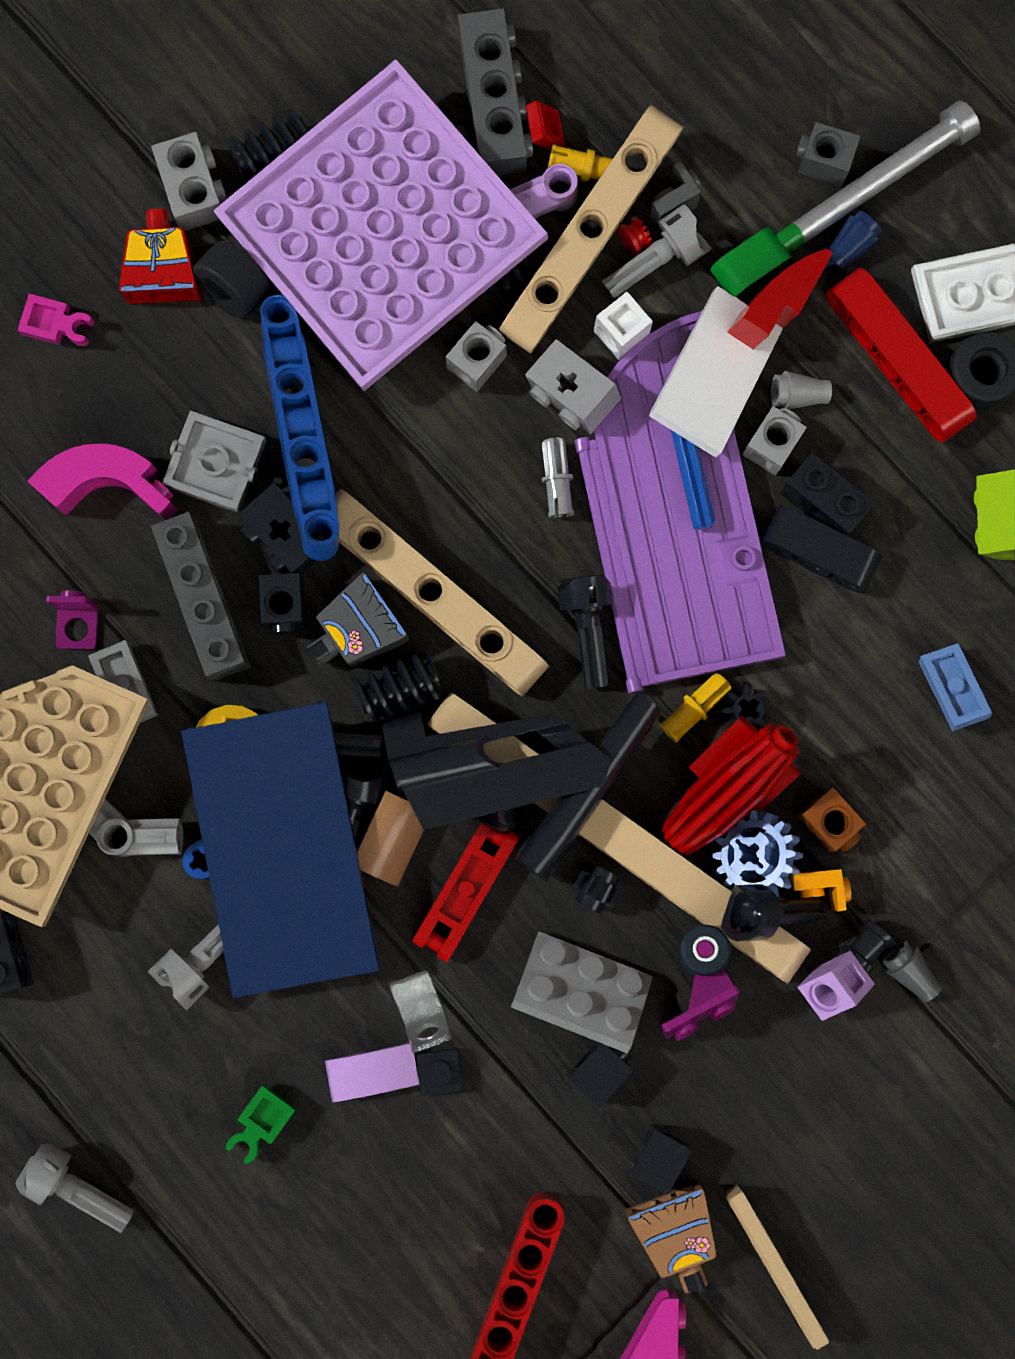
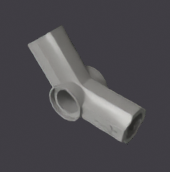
(144, 835)

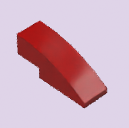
(779, 300)

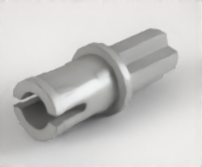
(557, 478)

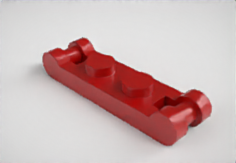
(465, 890)

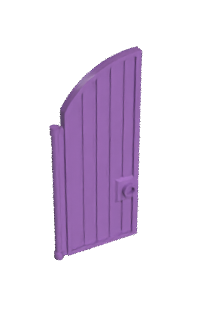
(679, 593)

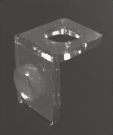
(420, 1010)

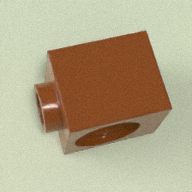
(813, 818)

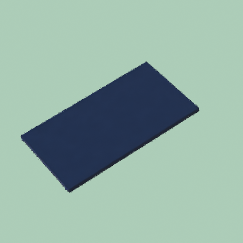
(280, 850)

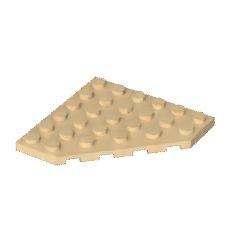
(56, 766)

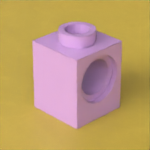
(836, 985)

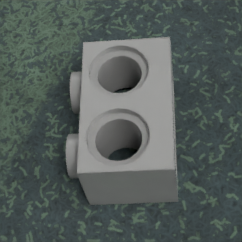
(185, 183)

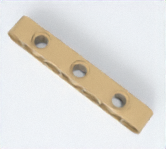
(605, 206)
(452, 612)

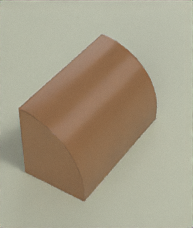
(390, 840)

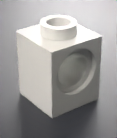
(622, 325)

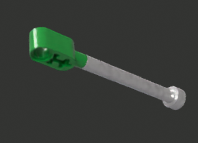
(769, 253)

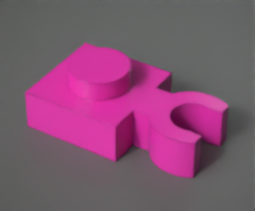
(49, 320)

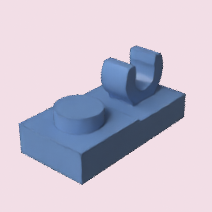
(955, 687)

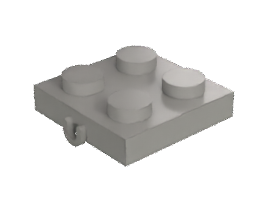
(214, 461)

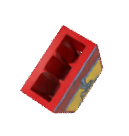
(158, 263)

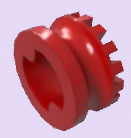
(634, 236)

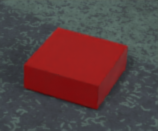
(544, 125)

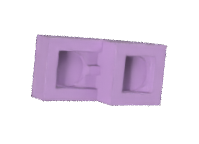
(371, 1072)

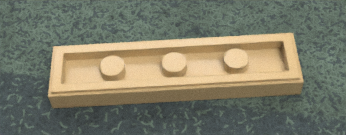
(776, 1267)

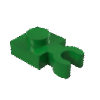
(263, 1119)

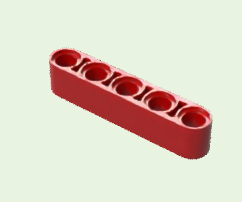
(901, 355)
(522, 1274)

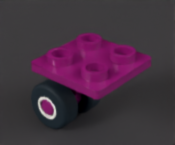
(705, 957)

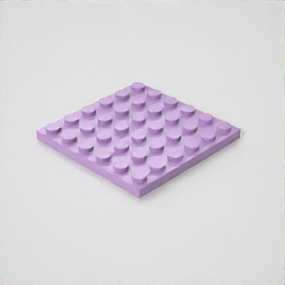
(380, 224)

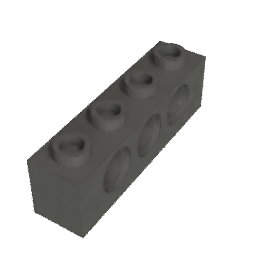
(484, 34)
(200, 597)

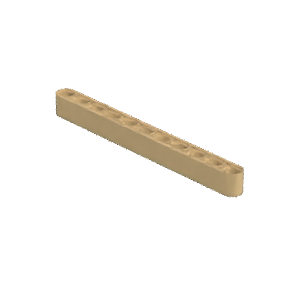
(639, 852)

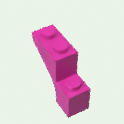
(658, 1330)

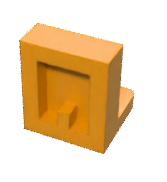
(813, 884)

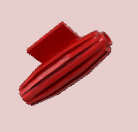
(735, 777)

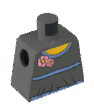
(357, 626)

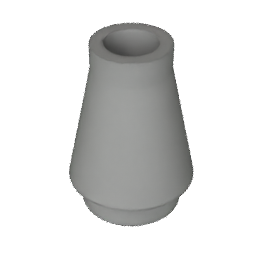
(799, 391)

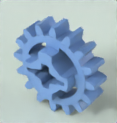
(773, 847)

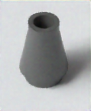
(910, 969)

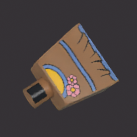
(676, 1234)

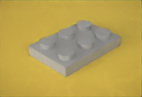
(582, 992)

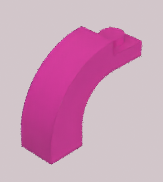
(85, 468)

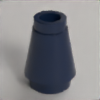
(854, 239)

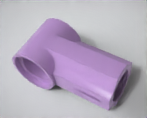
(538, 196)

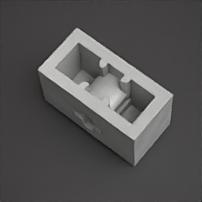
(563, 369)

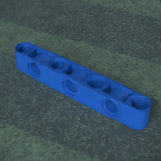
(299, 428)

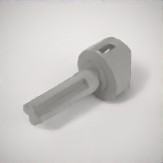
(678, 239)
(185, 972)
(47, 1175)

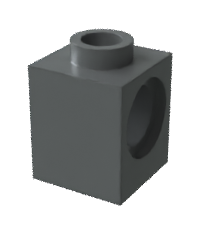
(838, 142)

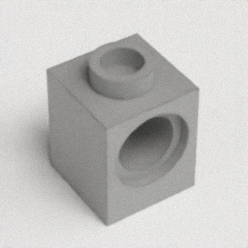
(475, 372)
(765, 453)

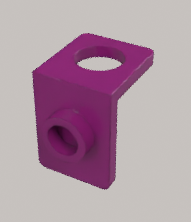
(72, 606)

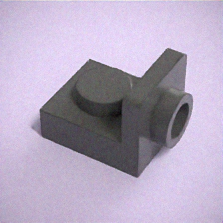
(686, 192)

